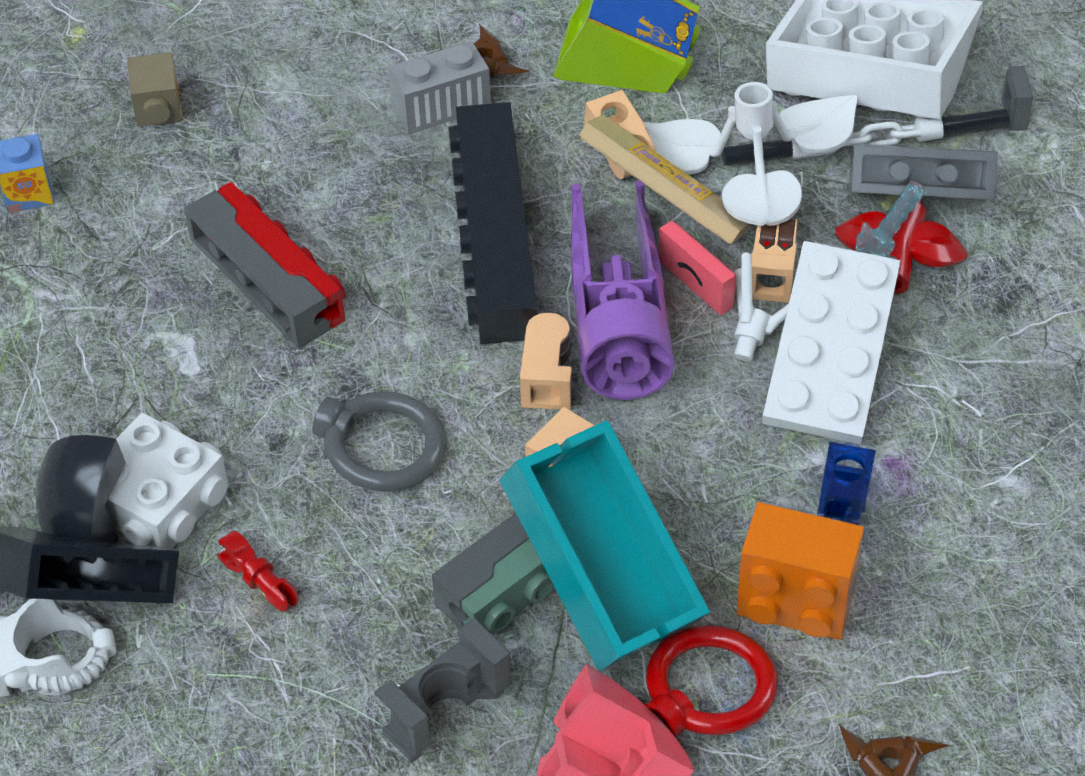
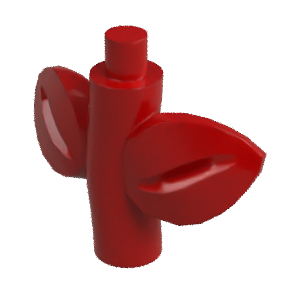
(917, 240)

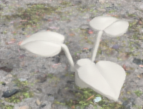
(762, 197)

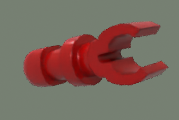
(256, 571)

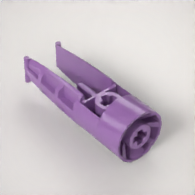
(621, 320)

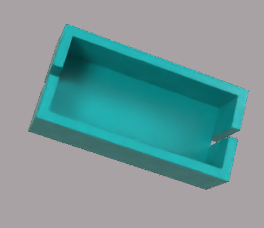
(603, 545)

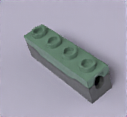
(492, 579)

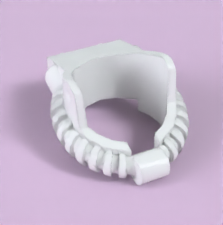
(53, 673)

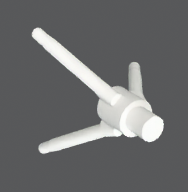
(752, 322)

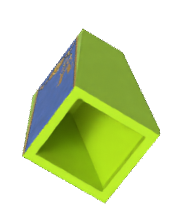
(629, 43)

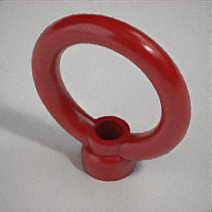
(676, 708)

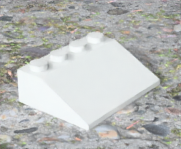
(882, 51)

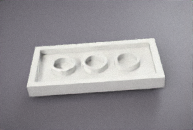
(831, 342)

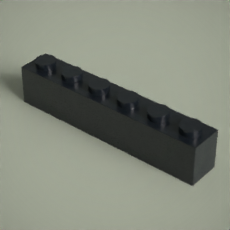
(495, 222)

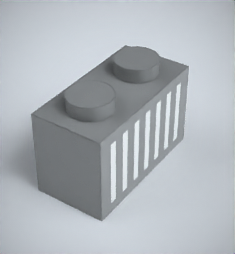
(433, 86)

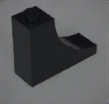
(82, 569)

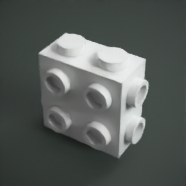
(163, 483)

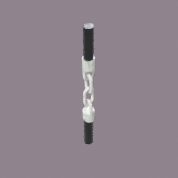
(922, 129)

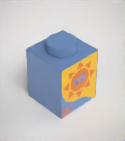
(24, 174)

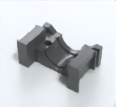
(467, 672)

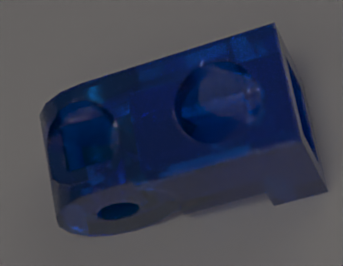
(845, 487)

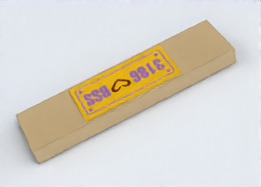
(663, 177)

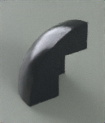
(75, 486)

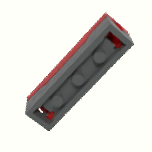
(266, 264)

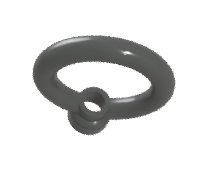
(336, 421)

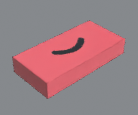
(697, 267)

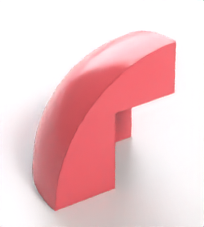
(610, 734)

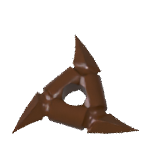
(490, 46)
(906, 751)

